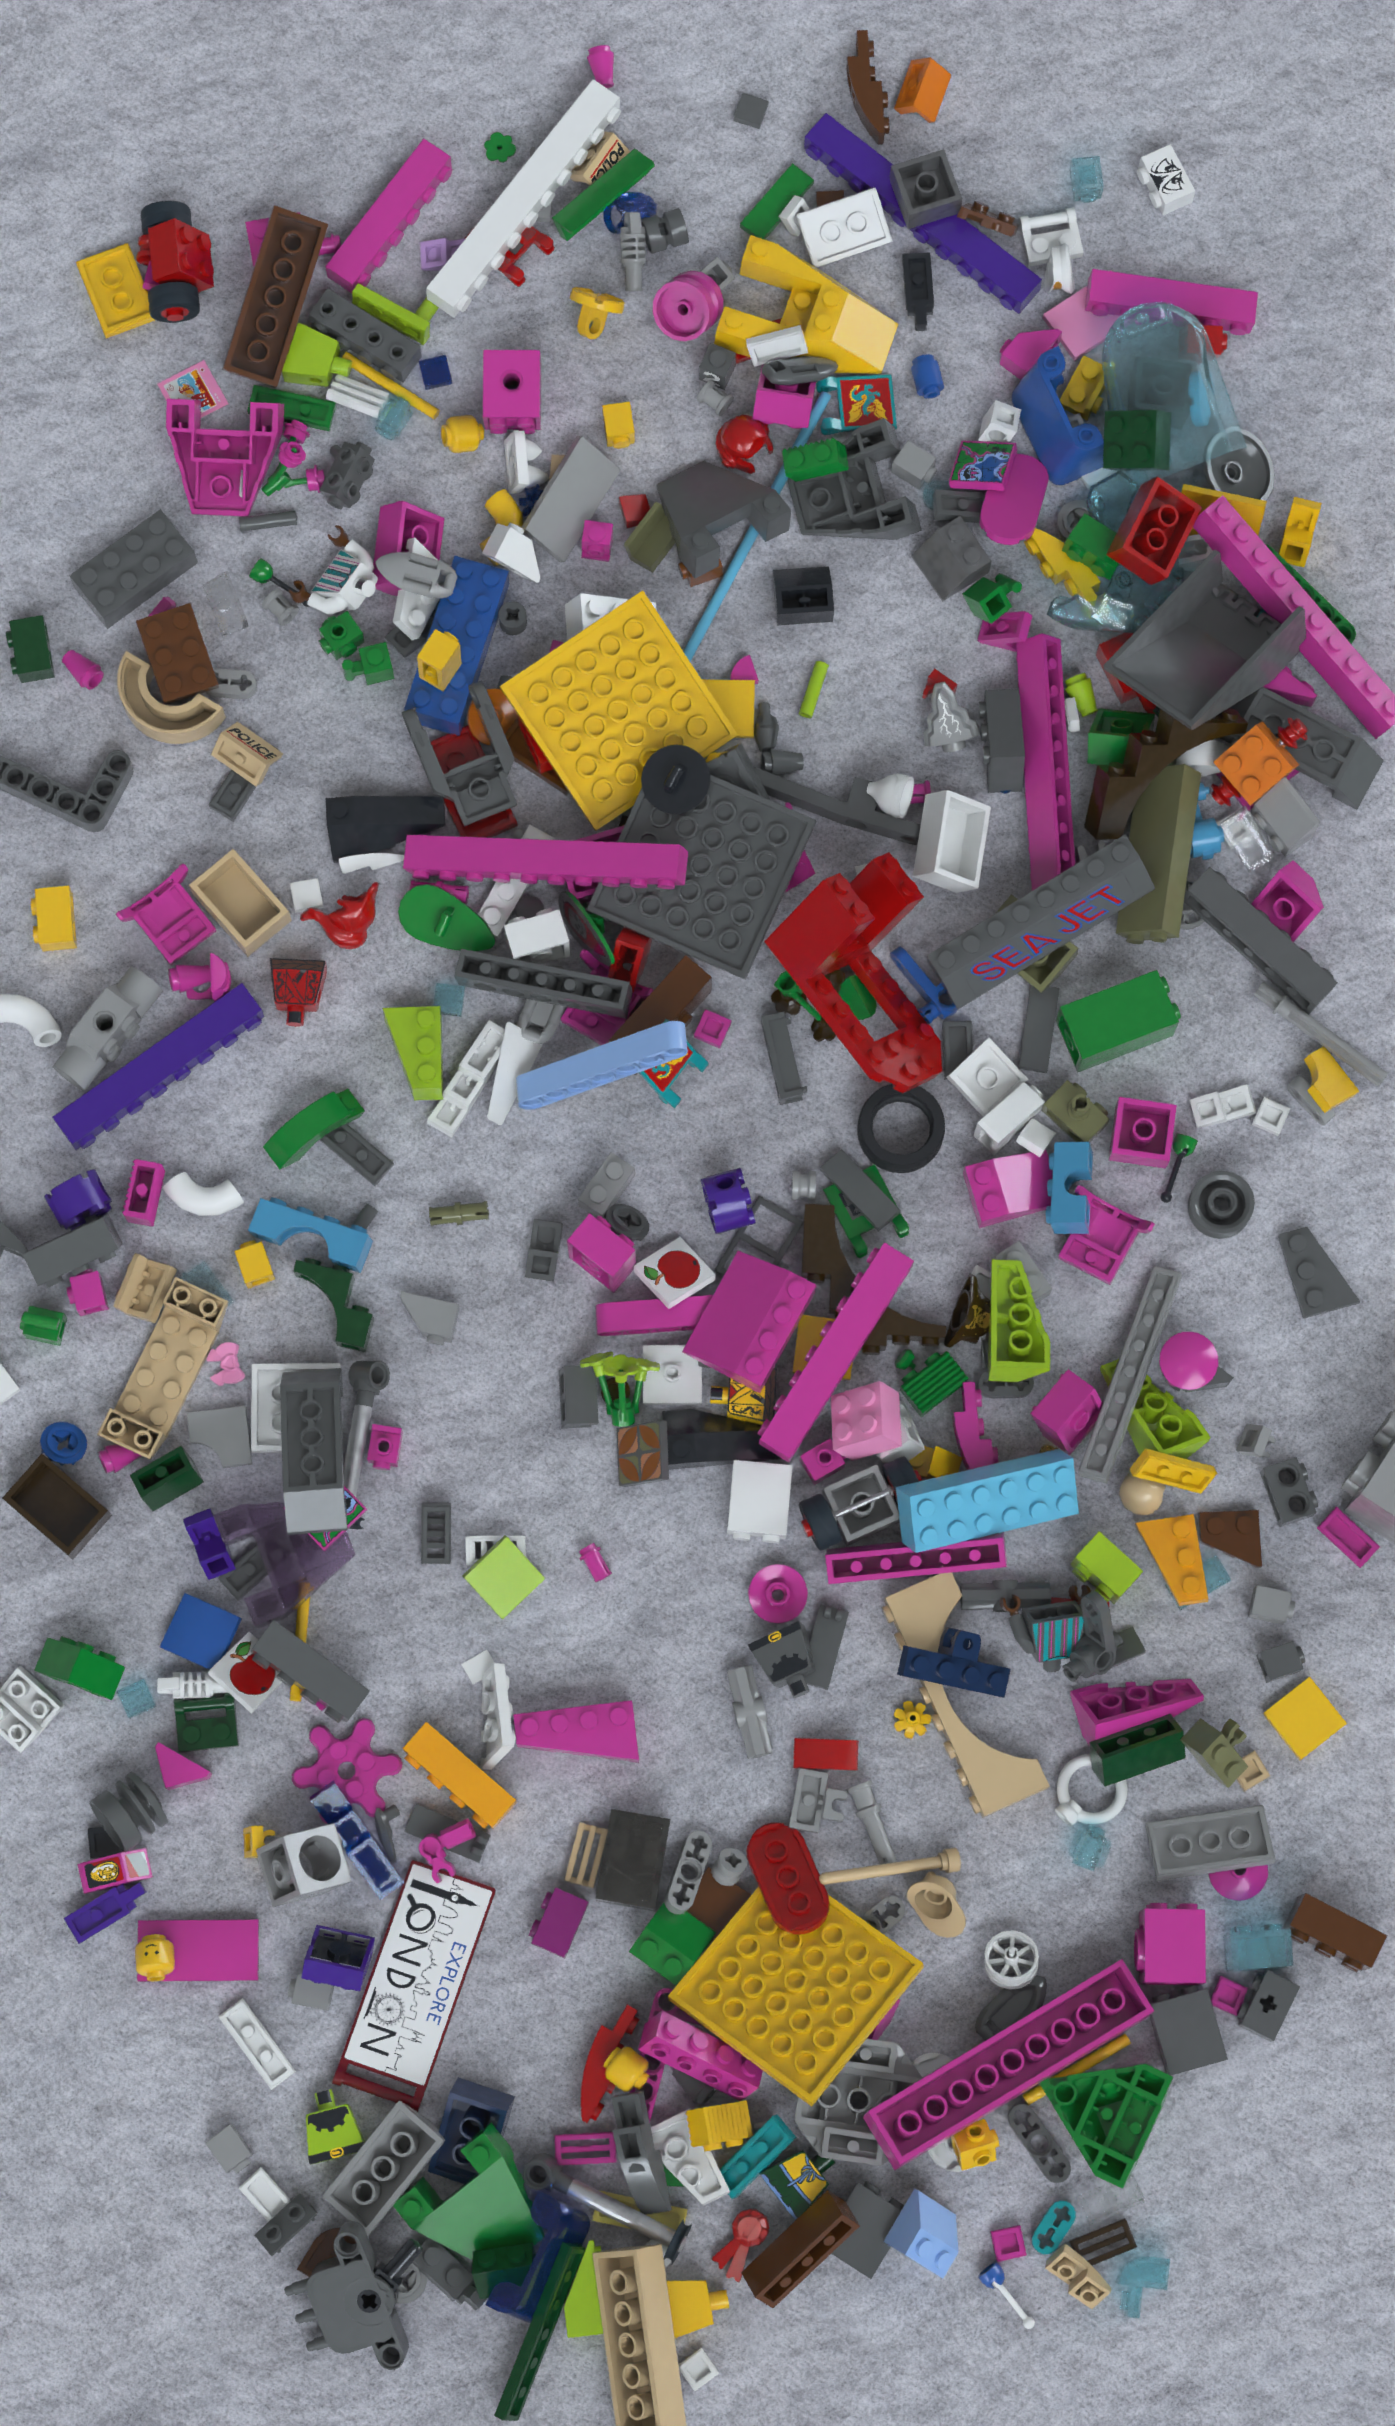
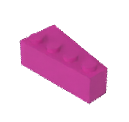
(584, 1730)

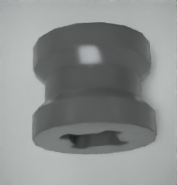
(514, 624)

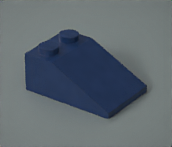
(466, 2113)

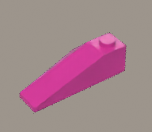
(1112, 1710)

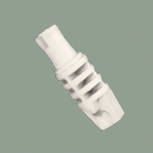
(189, 1685)

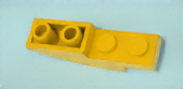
(1058, 566)

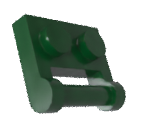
(210, 1732)

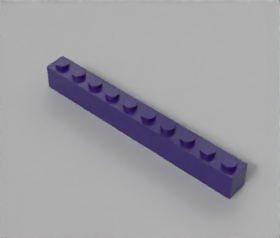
(950, 237)

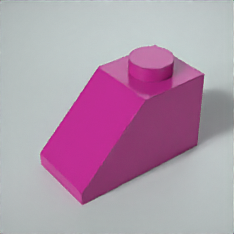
(1024, 350)

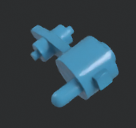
(1206, 833)

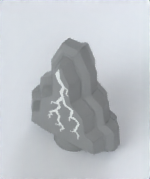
(948, 722)

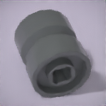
(674, 229)

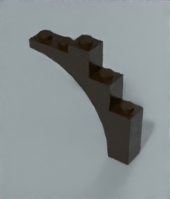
(1146, 755)
(825, 1260)

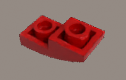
(826, 1754)

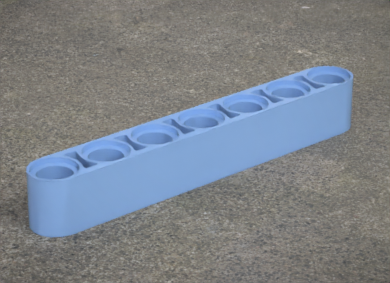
(602, 1065)

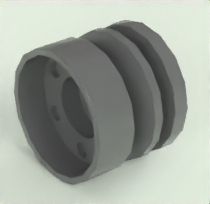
(128, 1812)

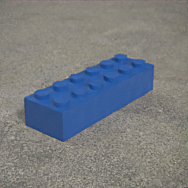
(471, 618)

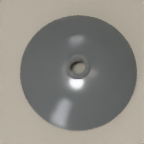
(1243, 471)

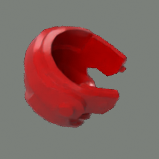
(742, 439)

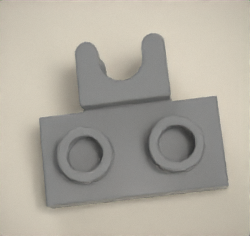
(814, 1801)

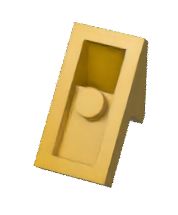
(935, 1462)

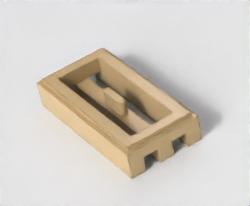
(592, 1830)

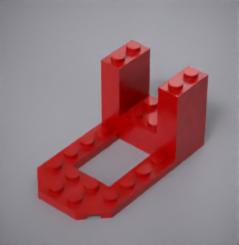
(841, 928)

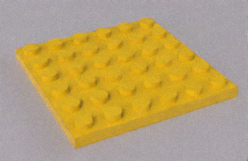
(612, 703)
(793, 1998)

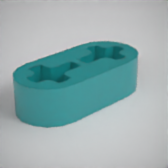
(1059, 2231)

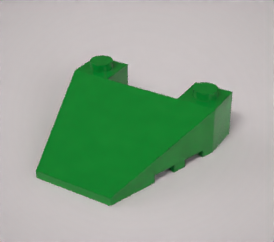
(484, 2211)

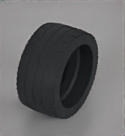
(898, 1162)

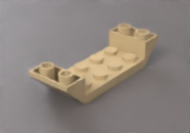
(165, 1369)

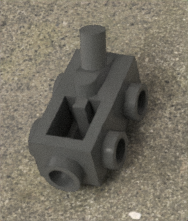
(347, 474)

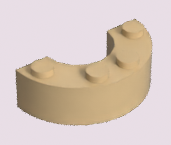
(159, 721)

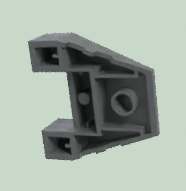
(853, 499)
(710, 500)

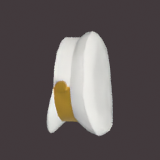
(1059, 270)

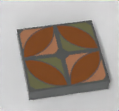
(642, 1453)

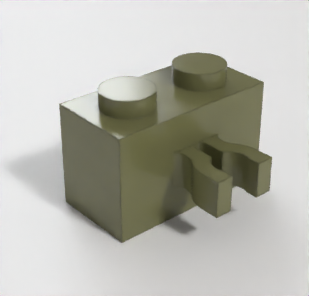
(1216, 1751)

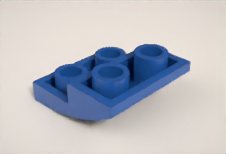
(200, 1632)

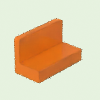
(923, 89)

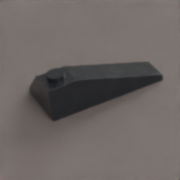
(711, 1440)

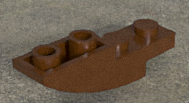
(865, 91)

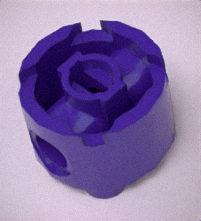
(78, 1199)
(727, 1201)

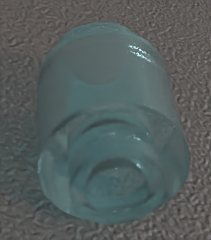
(393, 418)

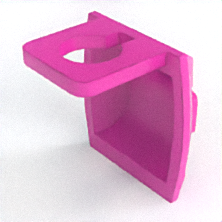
(219, 981)

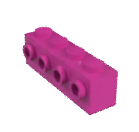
(699, 2055)

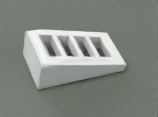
(484, 1540)

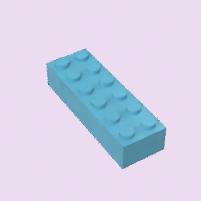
(987, 1500)

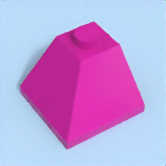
(1290, 900)

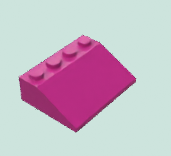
(750, 1320)

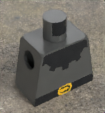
(786, 1657)

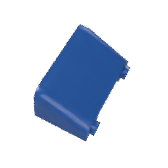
(1059, 446)

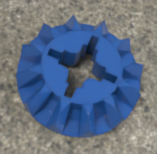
(59, 1432)

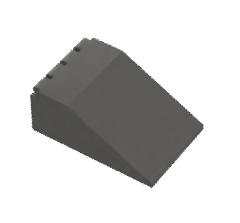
(1205, 648)

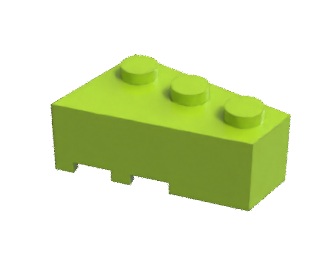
(418, 1043)

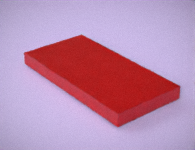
(454, 752)

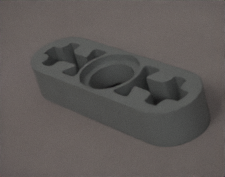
(1046, 2166)

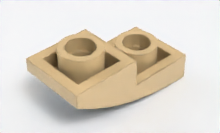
(1083, 2279)

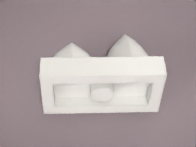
(517, 453)

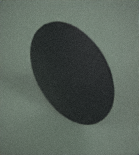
(675, 779)

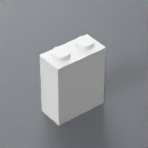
(759, 1501)

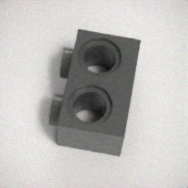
(1281, 1493)

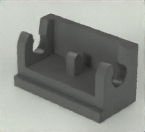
(578, 1397)

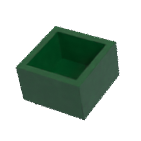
(1137, 440)

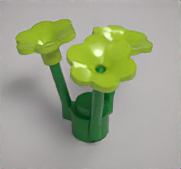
(620, 1366)

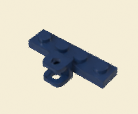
(955, 1665)

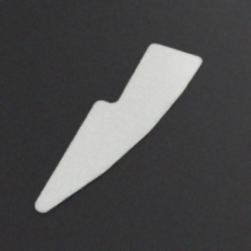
(374, 860)

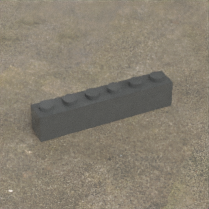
(1259, 940)

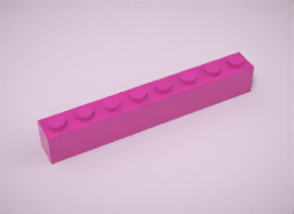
(836, 1351)

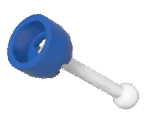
(993, 2277)

